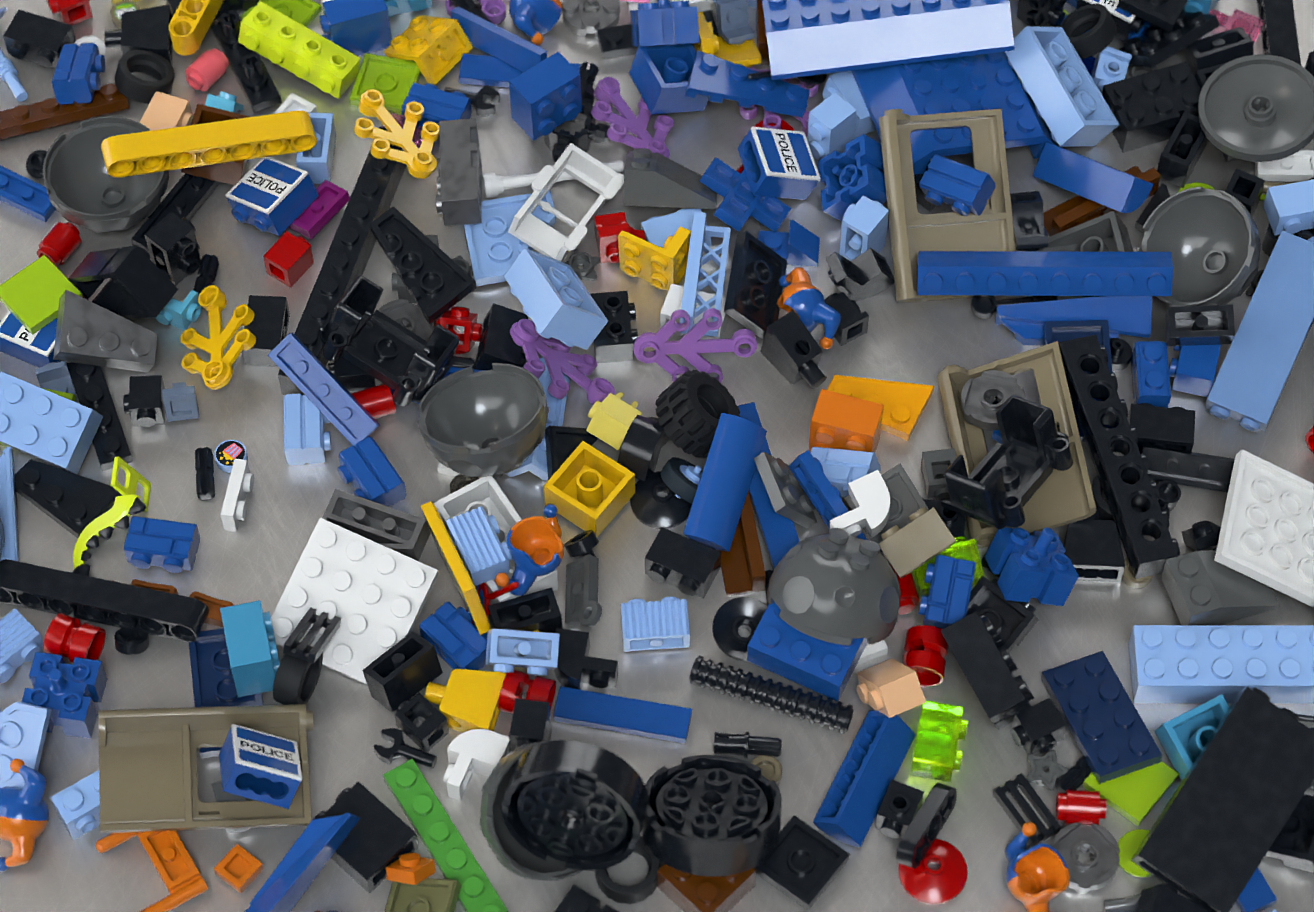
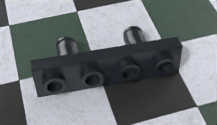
(245, 63)

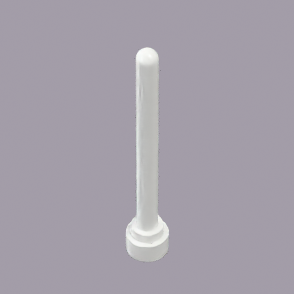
(497, 184)

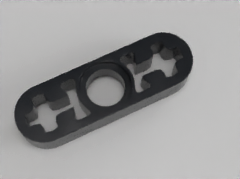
(926, 825)

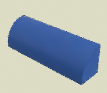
(1091, 179)
(724, 482)
(864, 778)

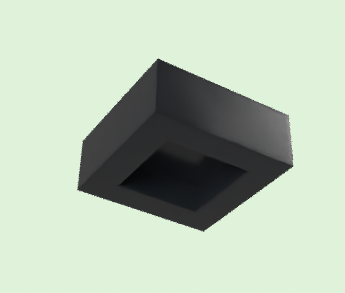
(1201, 535)

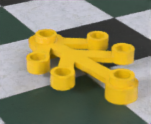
(419, 161)
(219, 369)

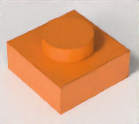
(238, 868)
(410, 869)

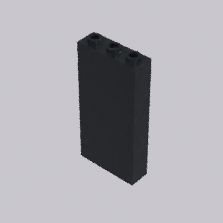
(1231, 803)

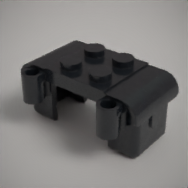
(384, 346)
(1010, 470)

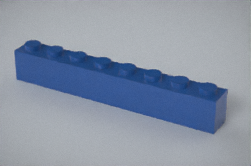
(1045, 273)

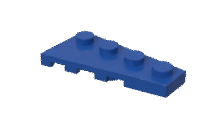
(730, 81)

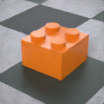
(845, 423)

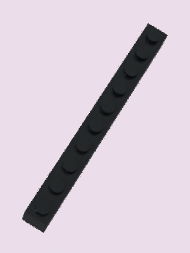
(347, 252)

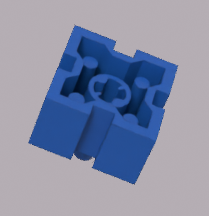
(664, 23)
(852, 175)
(1031, 566)
(67, 691)

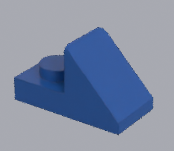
(797, 246)

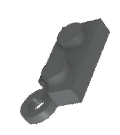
(582, 592)

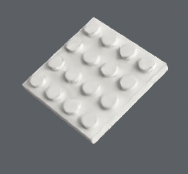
(1269, 527)
(362, 583)

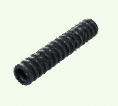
(771, 694)

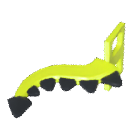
(116, 517)

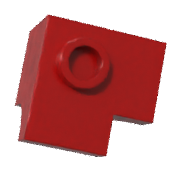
(606, 233)

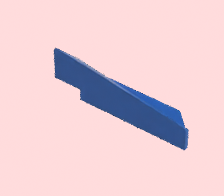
(1124, 314)
(303, 863)

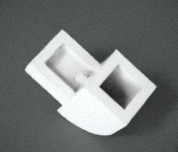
(871, 503)
(473, 752)

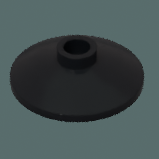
(658, 510)
(733, 616)

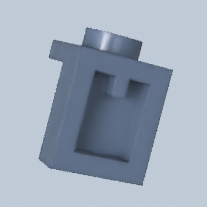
(733, 21)
(55, 377)

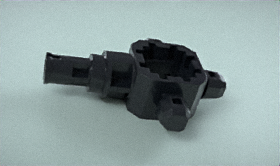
(560, 140)

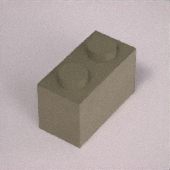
(916, 542)

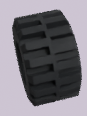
(692, 410)

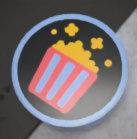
(227, 452)

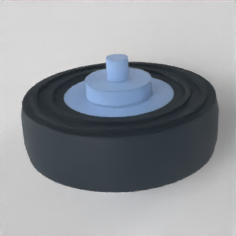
(682, 478)

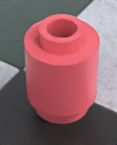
(207, 69)

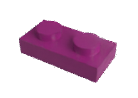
(321, 210)

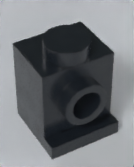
(853, 322)
(420, 710)

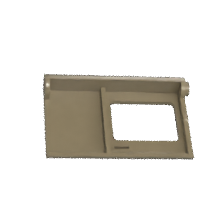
(942, 231)
(1064, 494)
(152, 767)

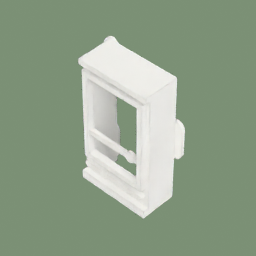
(584, 169)

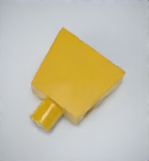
(468, 699)

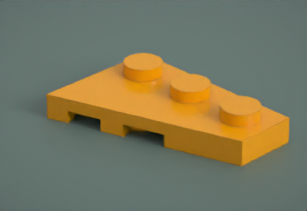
(901, 400)

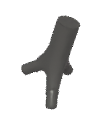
(1122, 904)

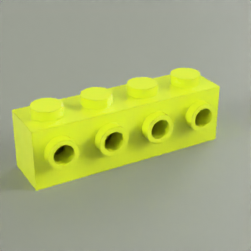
(299, 50)

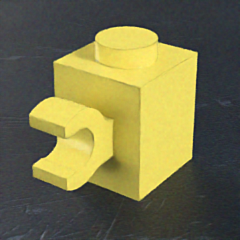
(612, 419)

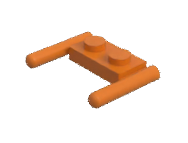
(169, 860)

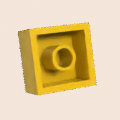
(589, 488)

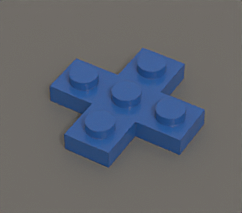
(739, 200)

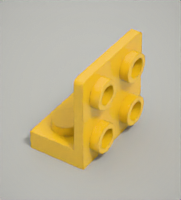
(433, 44)
(743, 54)
(652, 262)

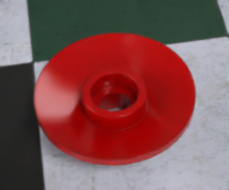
(936, 885)

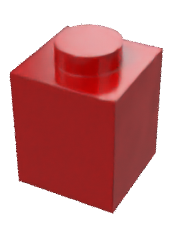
(288, 259)

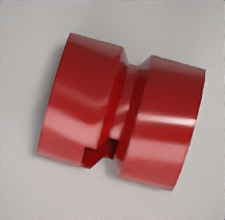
(71, 639)
(925, 654)
(516, 683)

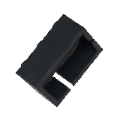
(1151, 104)
(135, 286)
(988, 668)

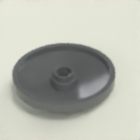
(1258, 108)

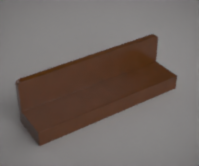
(1080, 209)
(743, 564)

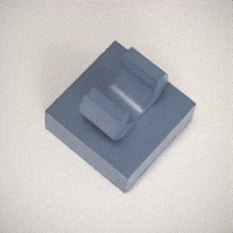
(180, 402)

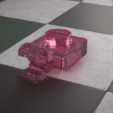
(1249, 23)

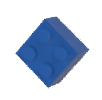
(663, 77)
(545, 96)

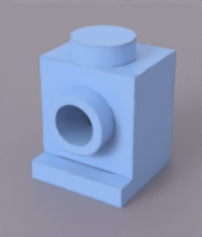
(1110, 67)

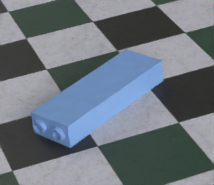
(1268, 337)

